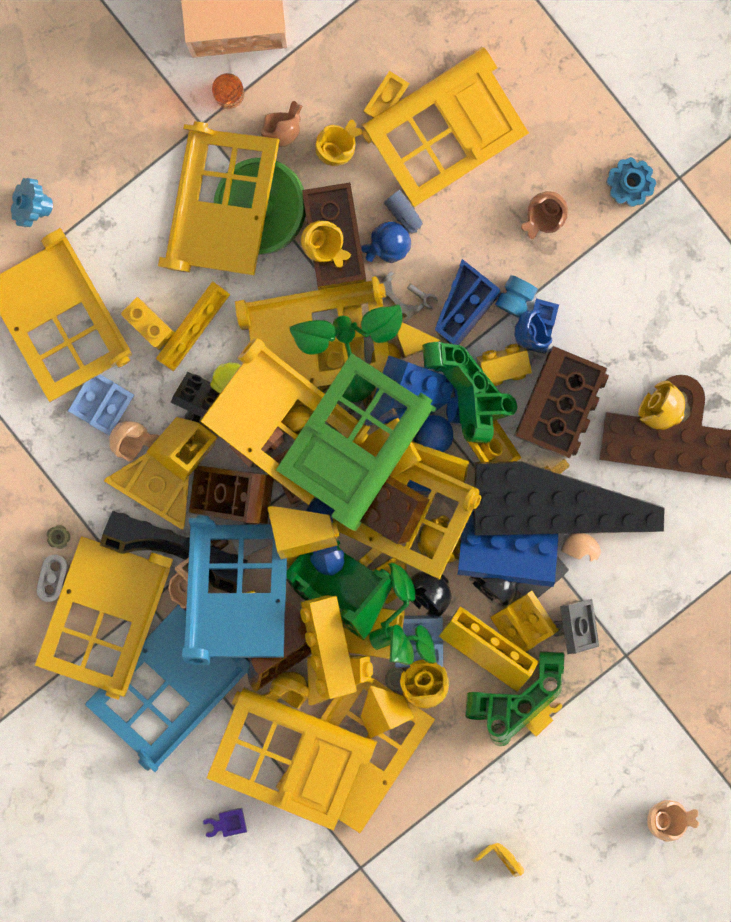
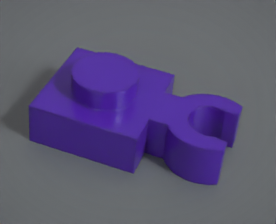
(230, 823)

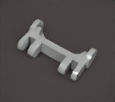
(409, 310)

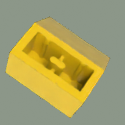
(182, 446)

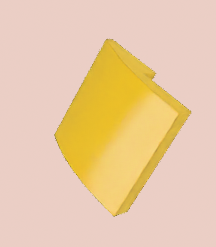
(376, 441)
(524, 622)

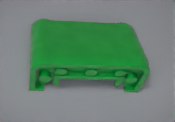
(357, 589)

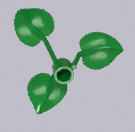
(379, 323)
(400, 646)

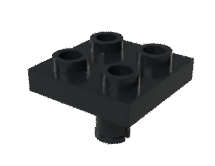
(194, 396)

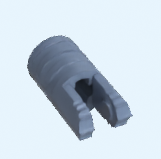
(403, 212)

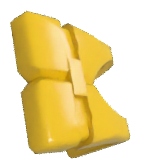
(505, 856)

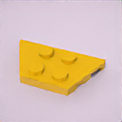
(154, 488)

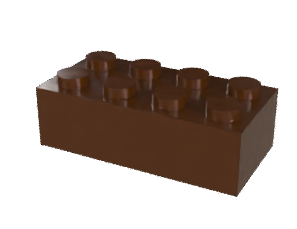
(395, 511)

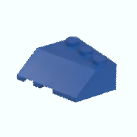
(414, 379)

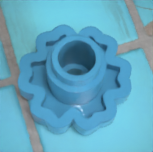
(640, 173)
(29, 203)

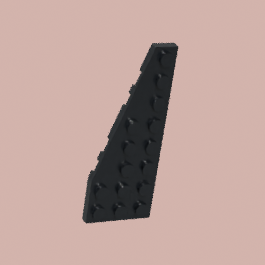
(538, 501)

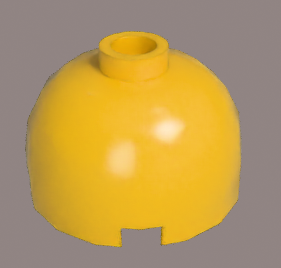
(663, 407)
(431, 538)
(424, 684)

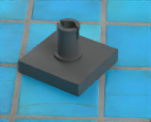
(578, 626)

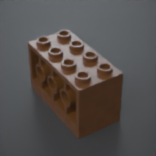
(336, 206)
(544, 404)

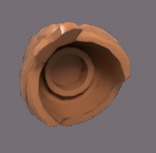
(283, 125)
(545, 213)

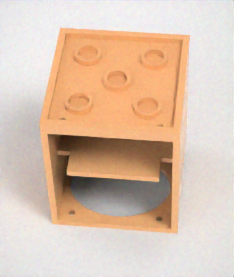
(233, 26)

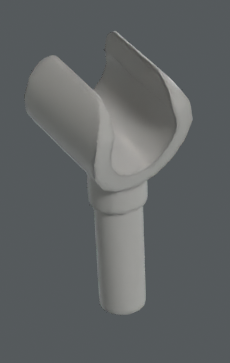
(421, 295)

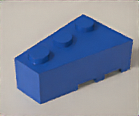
(466, 304)

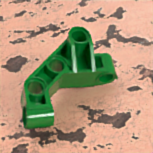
(477, 396)
(502, 709)

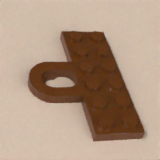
(679, 448)

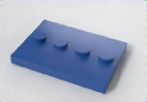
(508, 557)

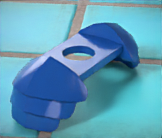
(328, 560)

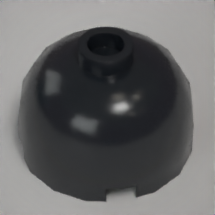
(496, 589)
(431, 593)

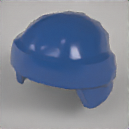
(389, 242)
(531, 331)
(435, 433)

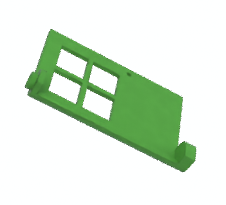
(338, 468)

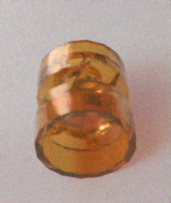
(228, 91)

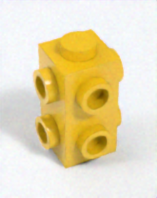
(505, 364)

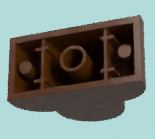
(231, 494)
(264, 670)

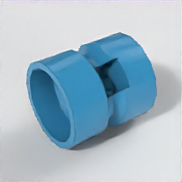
(516, 296)

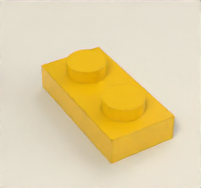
(387, 94)

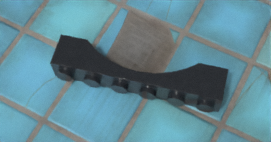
(129, 535)

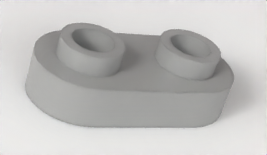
(51, 577)

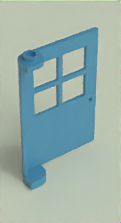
(232, 622)
(199, 684)

